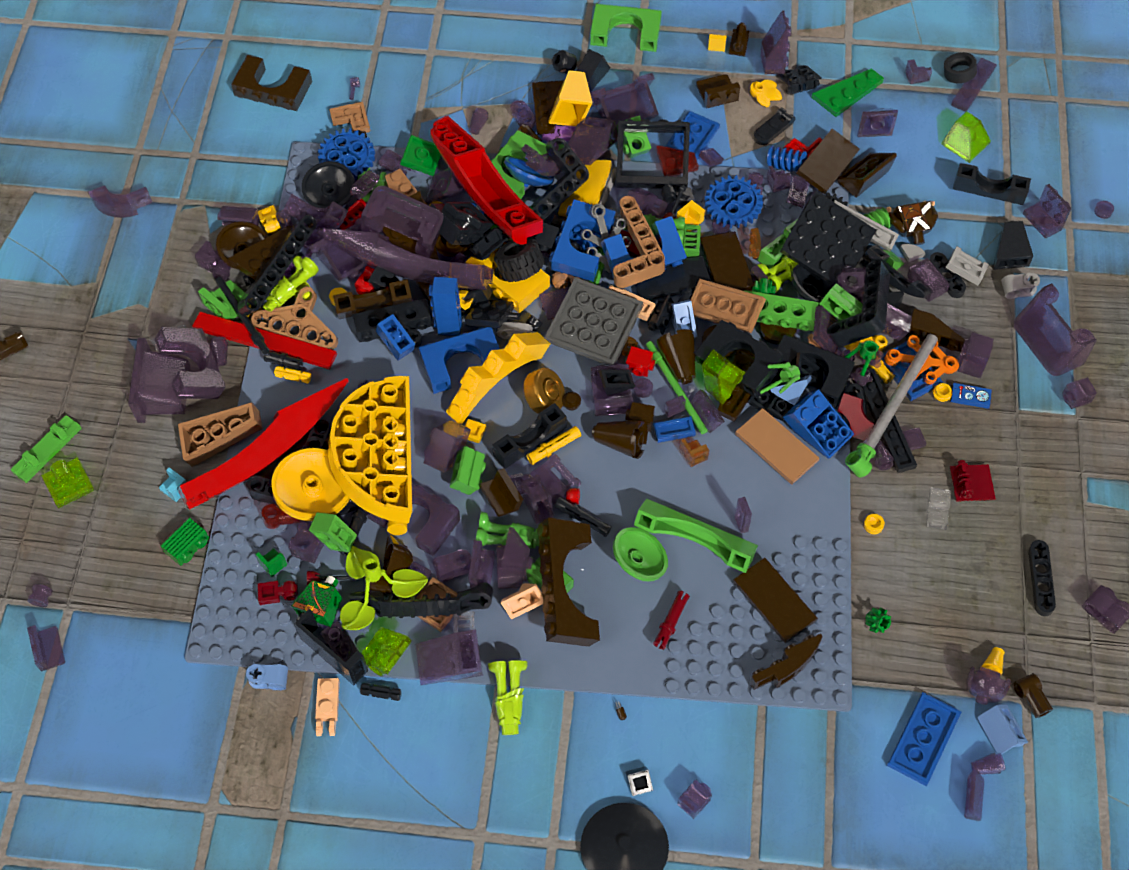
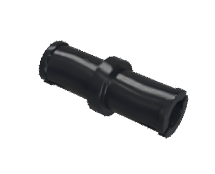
(283, 360)

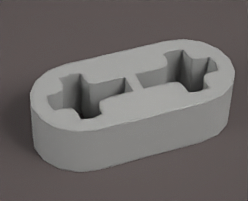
(510, 328)

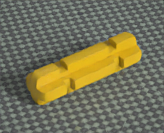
(292, 374)

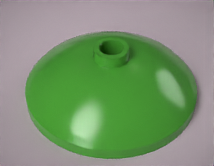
(640, 554)

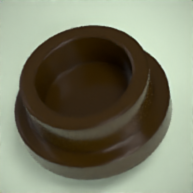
(571, 400)

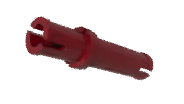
(667, 627)

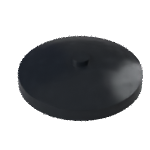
(624, 839)

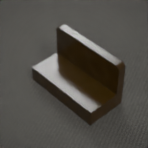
(502, 494)

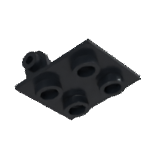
(800, 79)

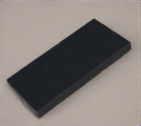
(674, 279)

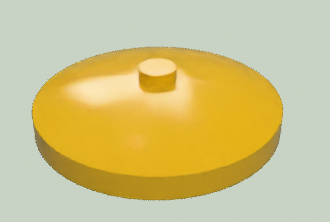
(307, 485)

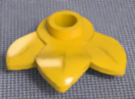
(765, 92)

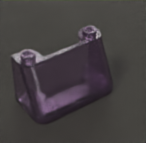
(403, 215)
(1050, 336)

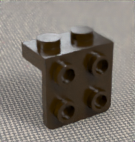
(718, 90)

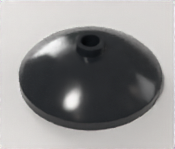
(327, 177)
(809, 285)

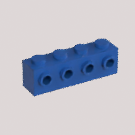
(446, 306)

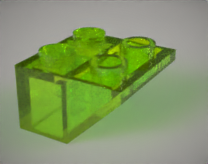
(720, 376)

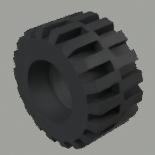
(519, 261)

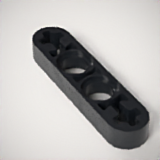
(1038, 577)

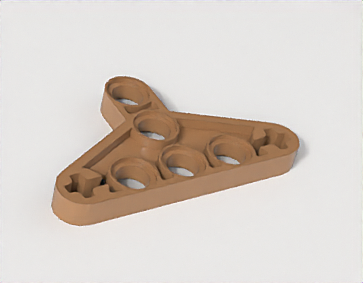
(289, 318)

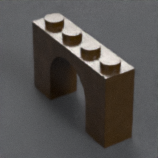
(286, 96)
(350, 304)

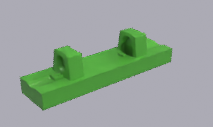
(46, 448)

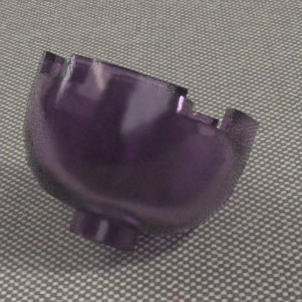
(987, 685)

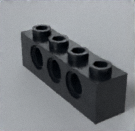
(403, 312)

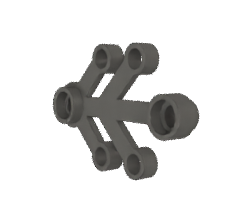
(603, 232)

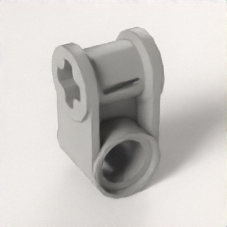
(1019, 286)

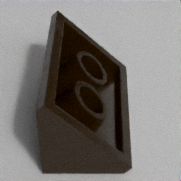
(866, 172)

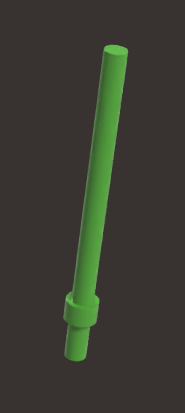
(657, 355)

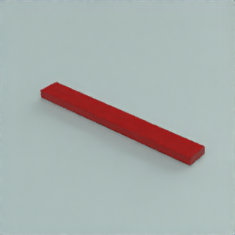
(275, 342)

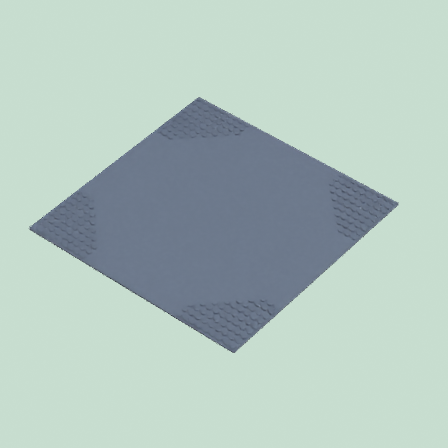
(719, 632)

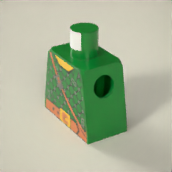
(321, 600)

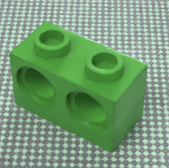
(637, 137)
(333, 532)

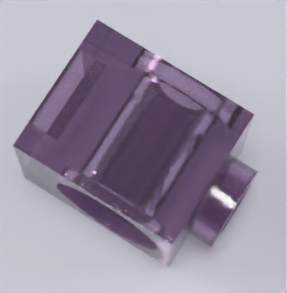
(1079, 393)
(695, 798)

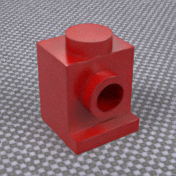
(362, 285)

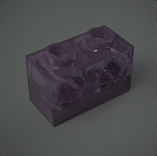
(853, 288)
(305, 537)

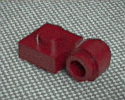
(271, 591)

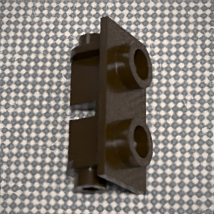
(739, 40)
(12, 345)

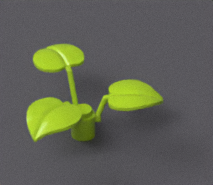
(363, 563)

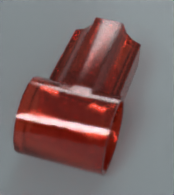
(280, 518)

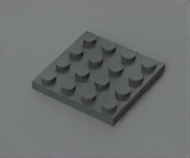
(594, 322)

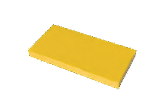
(592, 189)

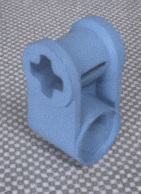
(270, 677)

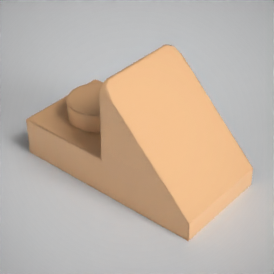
(523, 601)

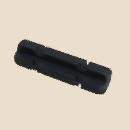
(380, 691)

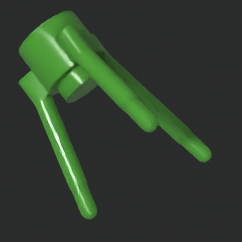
(789, 374)

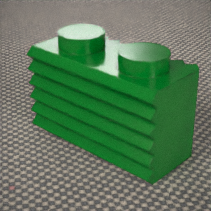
(185, 542)

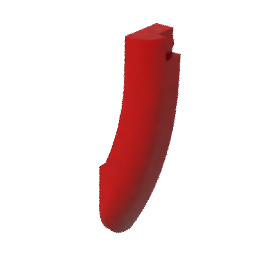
(483, 182)
(287, 428)

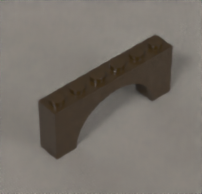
(562, 618)

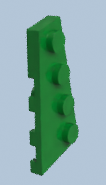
(847, 92)

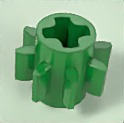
(764, 286)
(878, 620)

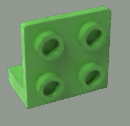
(218, 303)

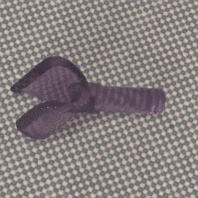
(354, 82)

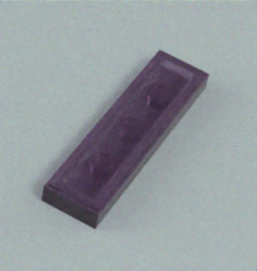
(973, 87)

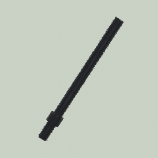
(256, 336)

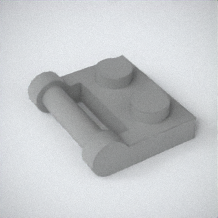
(967, 266)

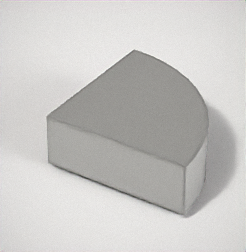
(912, 252)

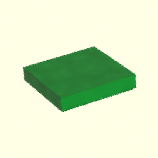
(421, 156)

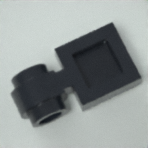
(670, 194)

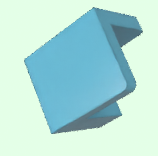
(171, 485)

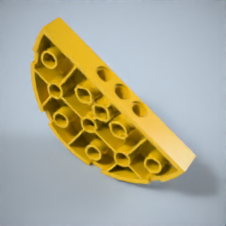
(373, 448)

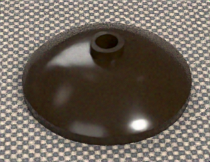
(236, 238)

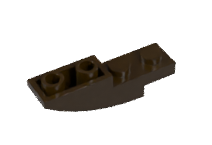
(794, 661)

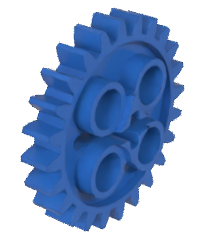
(346, 154)
(733, 201)

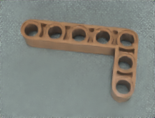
(646, 245)

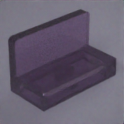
(232, 214)
(46, 647)

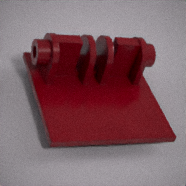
(972, 482)

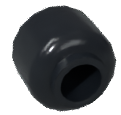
(564, 61)

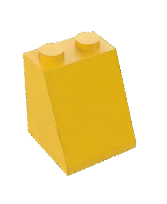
(572, 100)

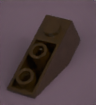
(927, 323)

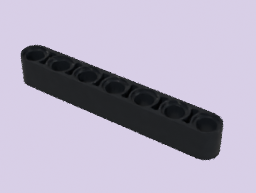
(272, 270)

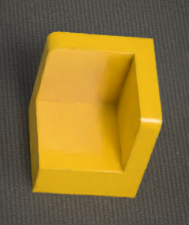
(693, 214)

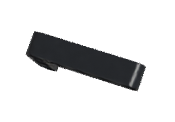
(569, 177)
(874, 309)
(314, 440)

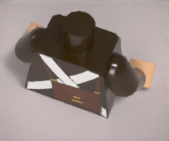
(914, 220)

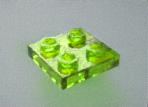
(67, 482)
(385, 650)

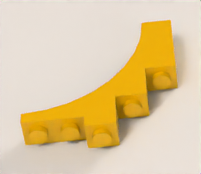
(498, 364)

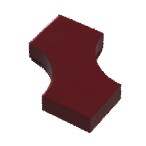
(852, 408)

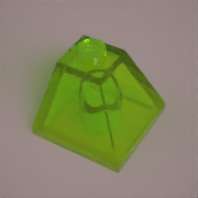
(967, 137)

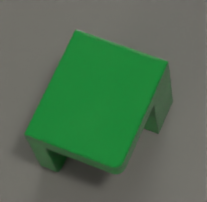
(272, 561)

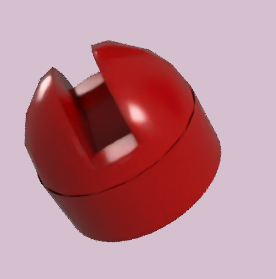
(573, 495)

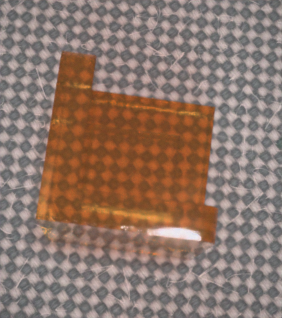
(694, 452)

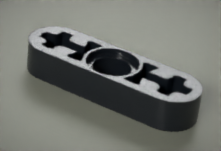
(959, 283)

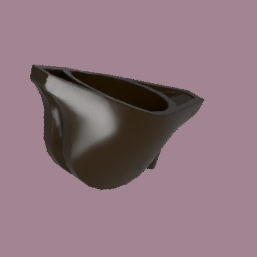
(396, 556)

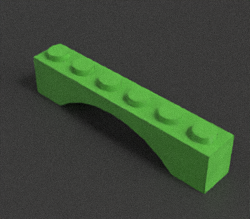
(731, 549)

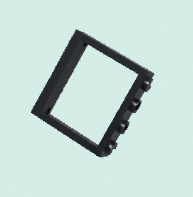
(659, 126)

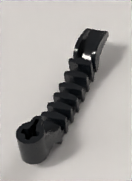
(473, 598)

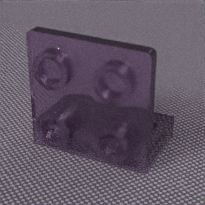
(1049, 213)

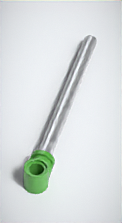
(859, 460)

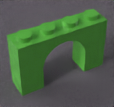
(609, 16)
(513, 149)

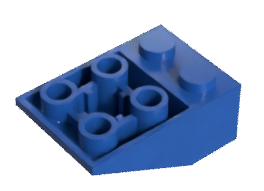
(819, 423)

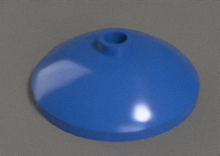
(525, 174)

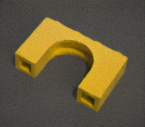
(521, 292)

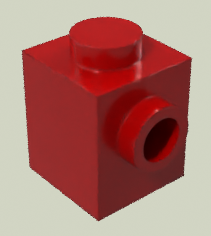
(640, 361)

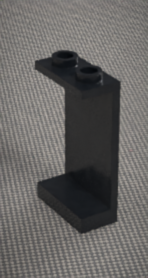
(351, 670)

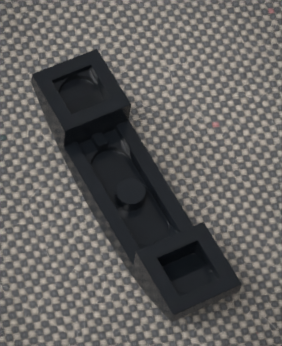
(897, 280)

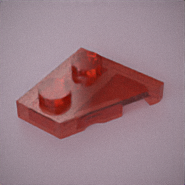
(672, 160)

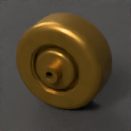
(543, 389)

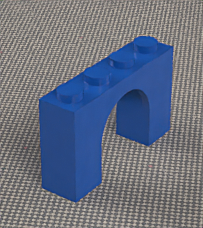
(666, 236)
(568, 259)
(436, 355)

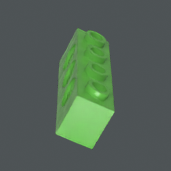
(789, 309)

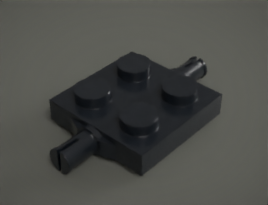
(490, 313)

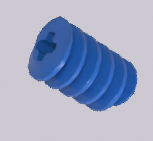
(785, 160)

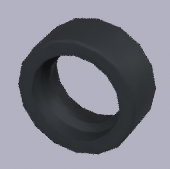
(963, 75)

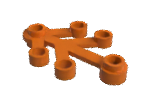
(941, 362)

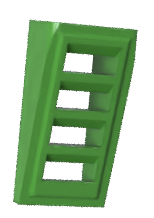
(691, 252)

